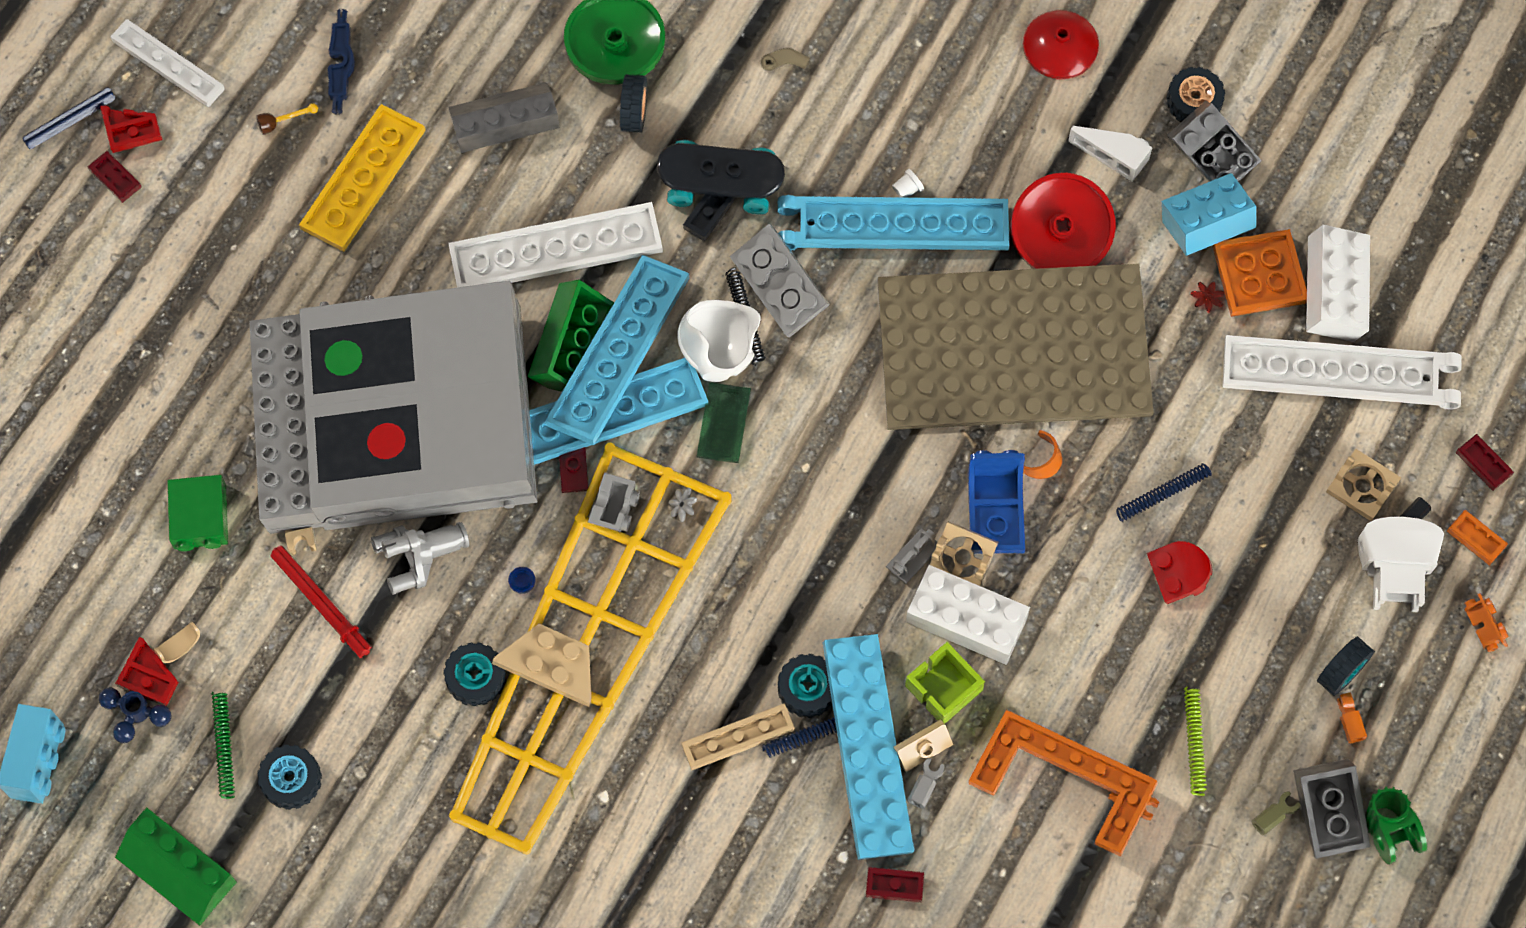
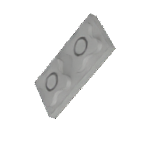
(779, 280)

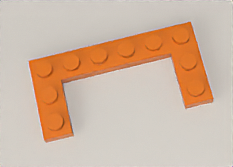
(1130, 785)

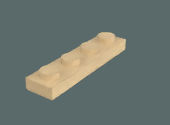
(738, 737)

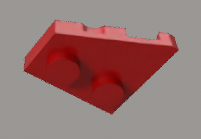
(129, 128)
(147, 675)

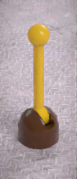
(268, 122)

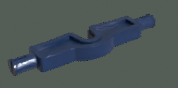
(339, 73)

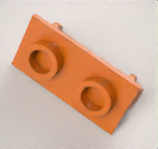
(1483, 612)

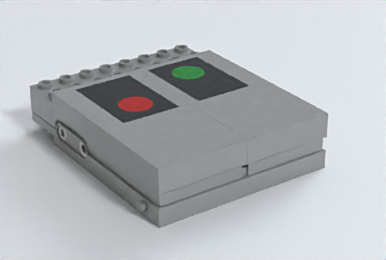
(392, 409)

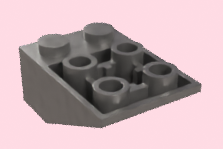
(1213, 144)

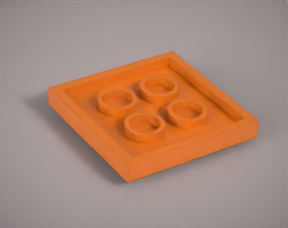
(1260, 272)

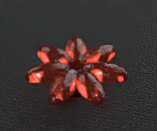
(1207, 296)

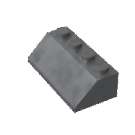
(504, 117)

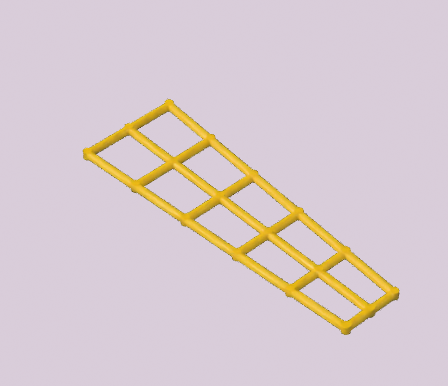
(597, 614)

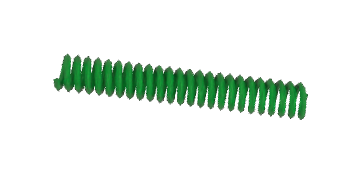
(225, 749)

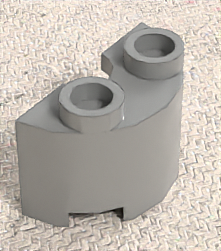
(614, 503)

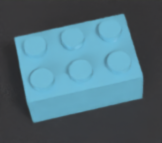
(1209, 214)
(31, 753)

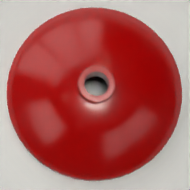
(1056, 55)

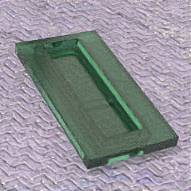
(723, 422)

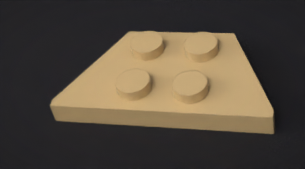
(551, 662)

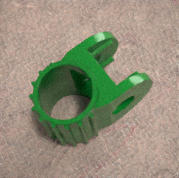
(1406, 823)

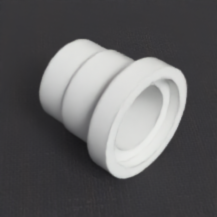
(908, 185)

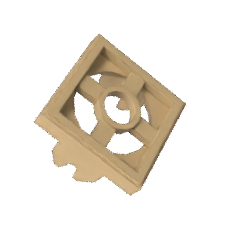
(1367, 510)
(954, 531)

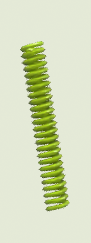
(1194, 706)

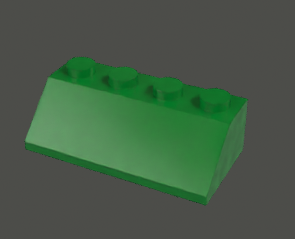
(568, 332)
(174, 866)

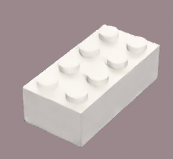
(1338, 283)
(967, 614)

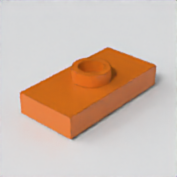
(1477, 537)

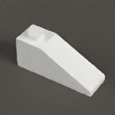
(1114, 149)

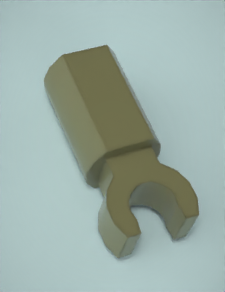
(1274, 814)

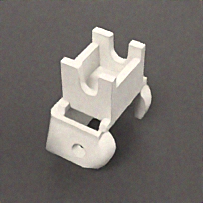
(1402, 553)

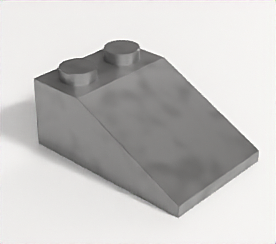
(1332, 807)

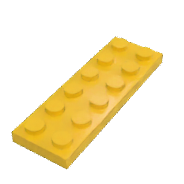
(362, 177)

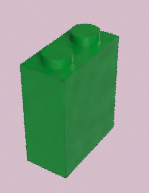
(197, 512)

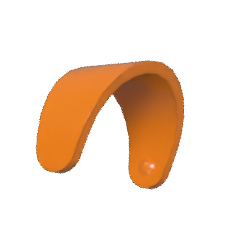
(1049, 468)

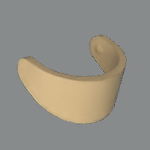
(178, 644)

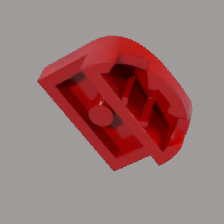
(1180, 570)

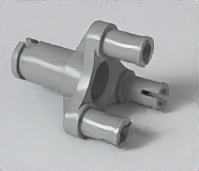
(419, 550)

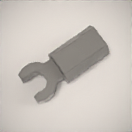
(924, 785)

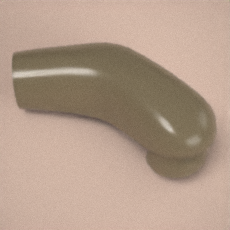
(784, 56)

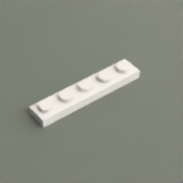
(167, 63)

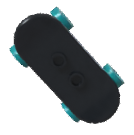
(720, 172)

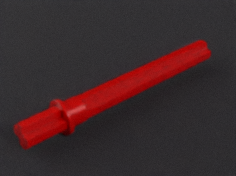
(321, 602)

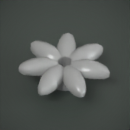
(682, 504)

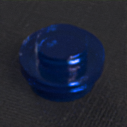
(522, 580)

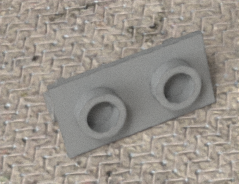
(913, 555)

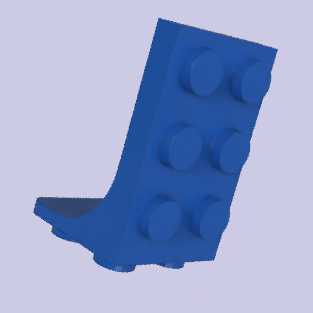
(997, 499)

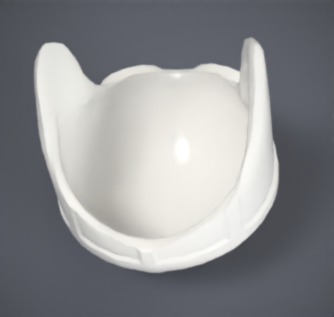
(718, 338)

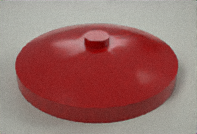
(1063, 222)

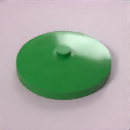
(614, 39)

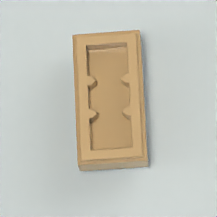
(923, 745)

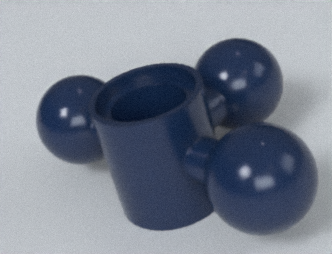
(124, 731)

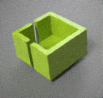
(947, 685)

